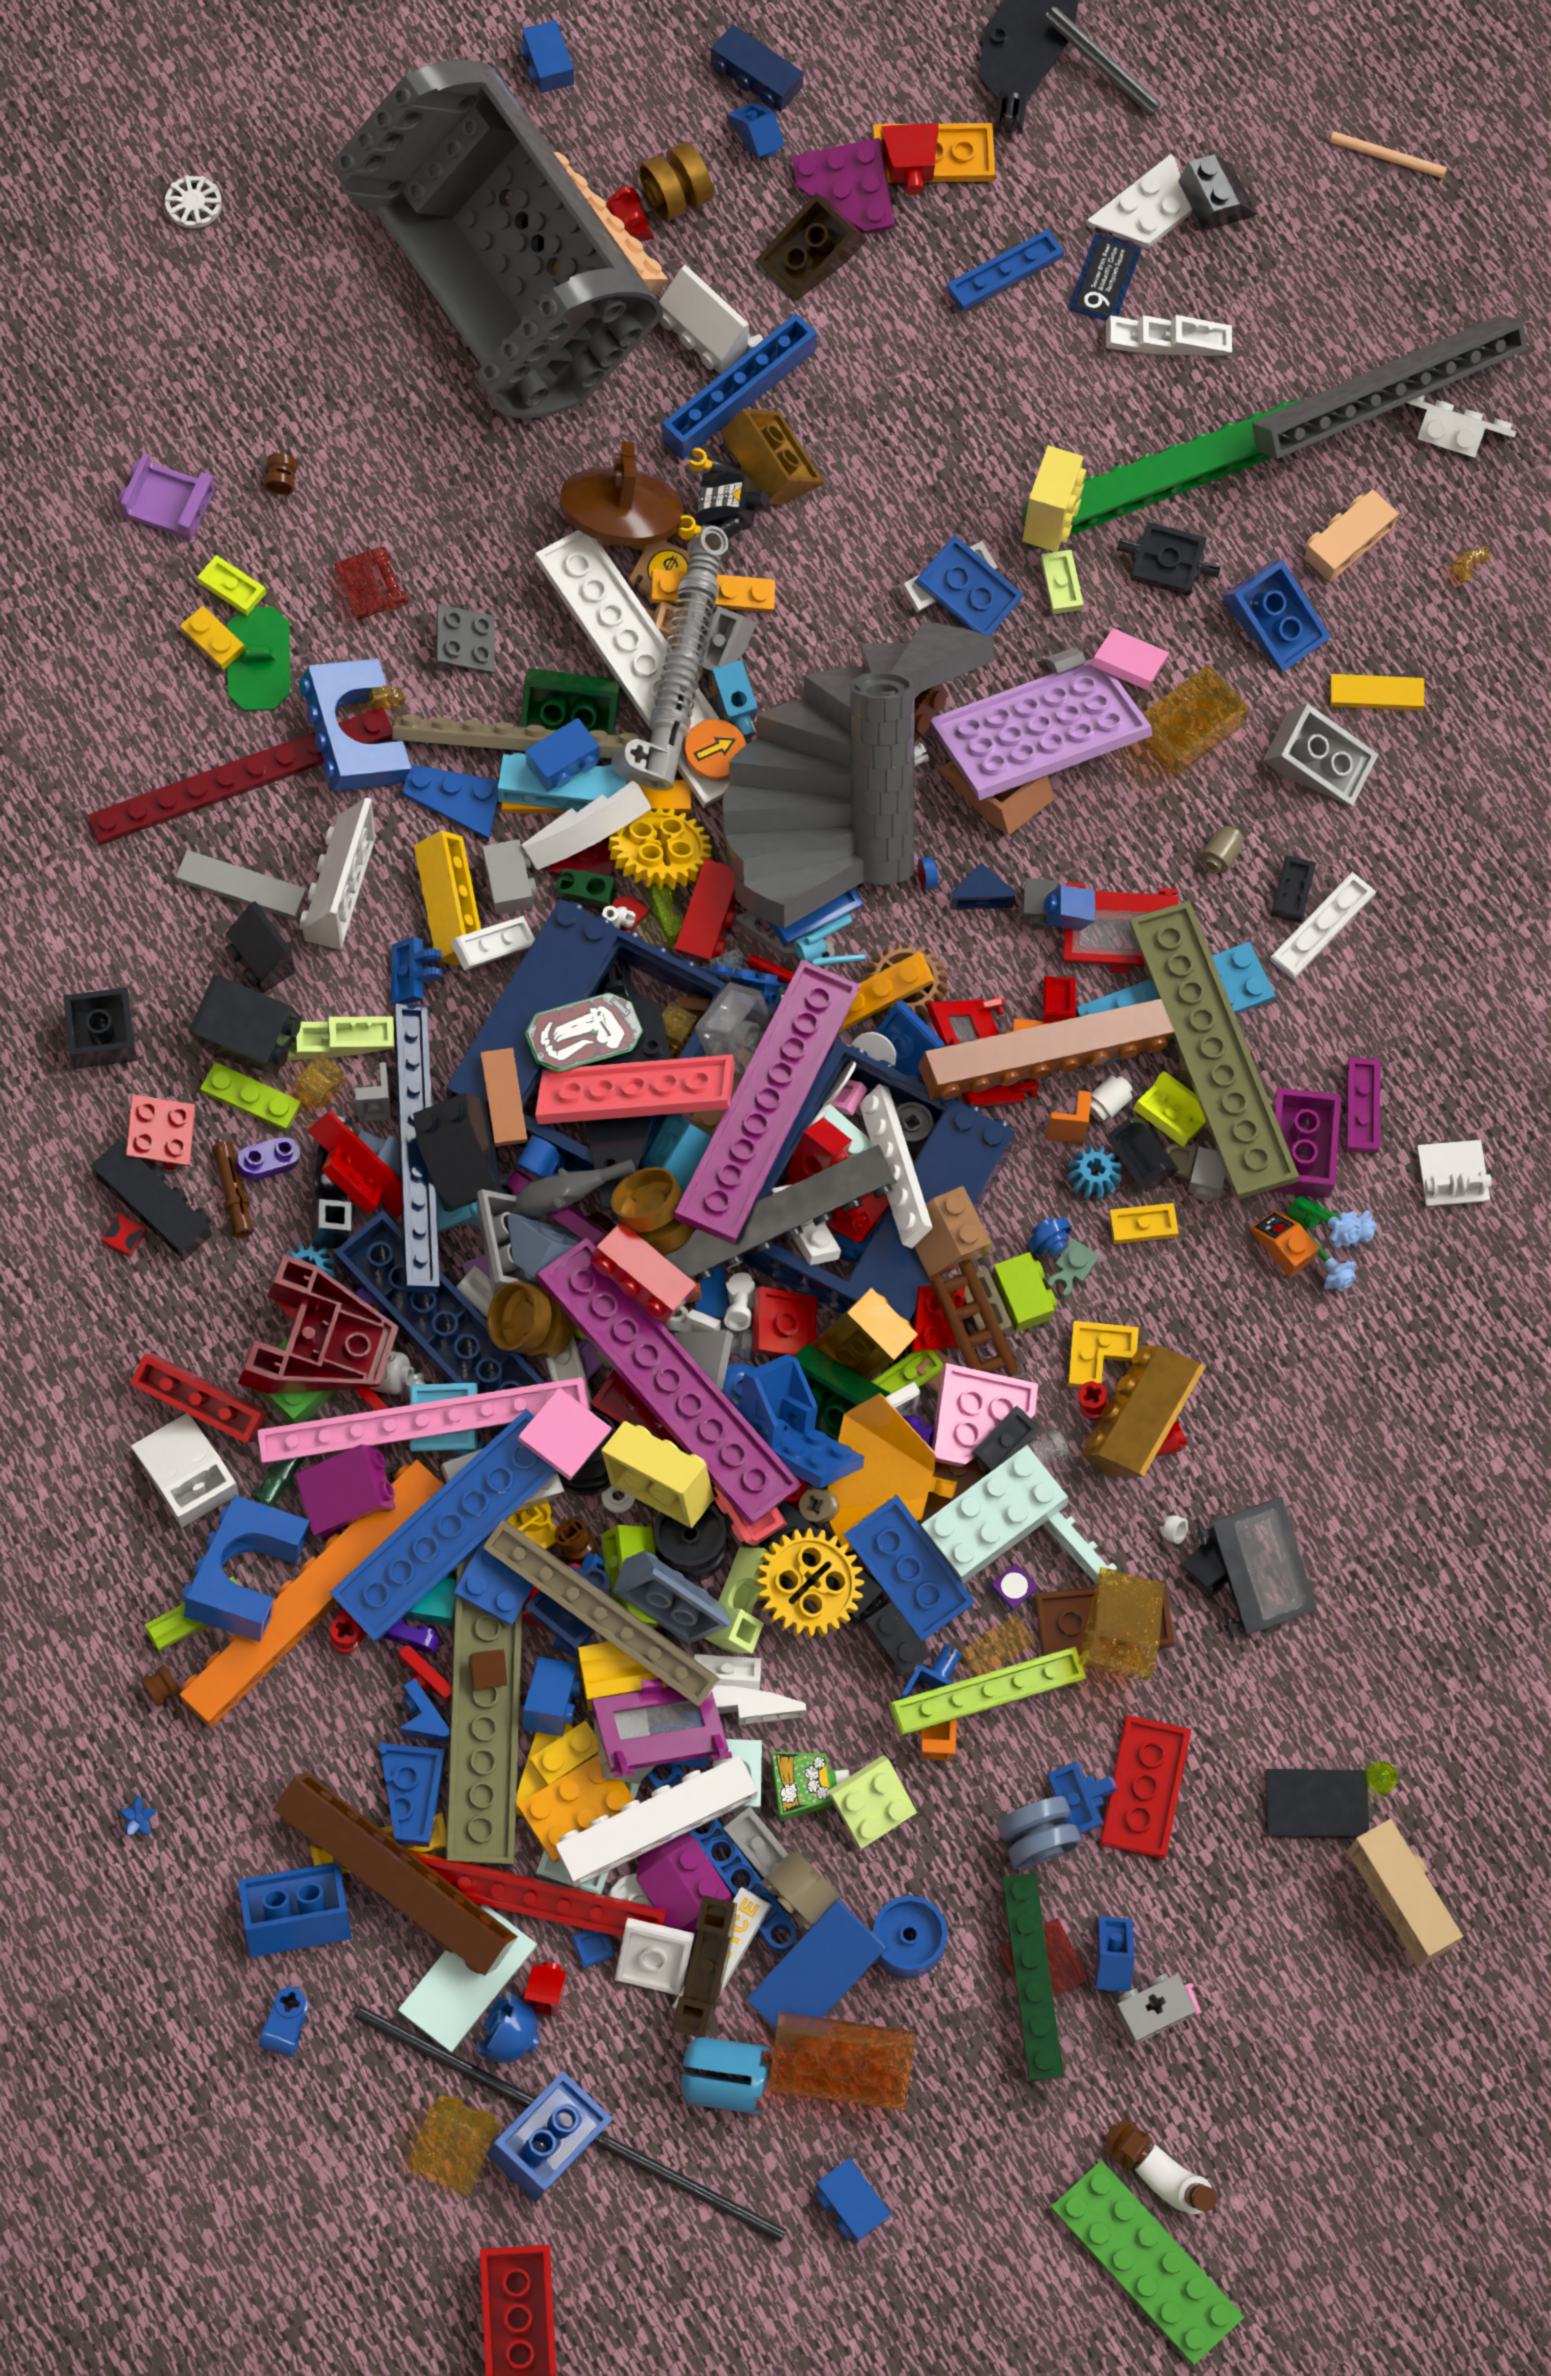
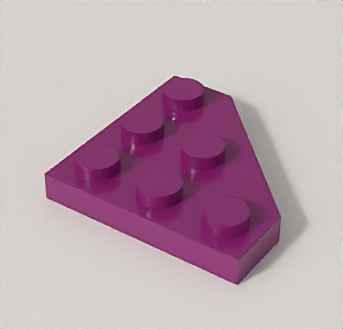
(852, 180)

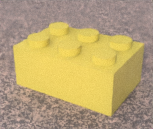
(1054, 499)
(658, 1473)

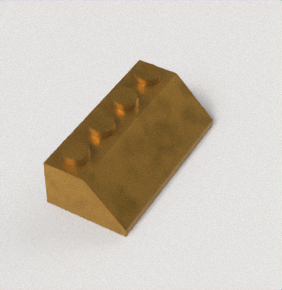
(1142, 1411)

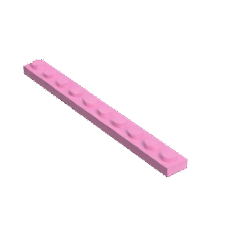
(411, 1421)

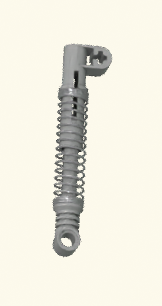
(671, 720)

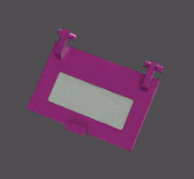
(657, 1728)

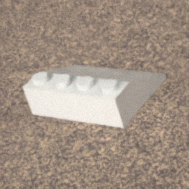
(340, 876)

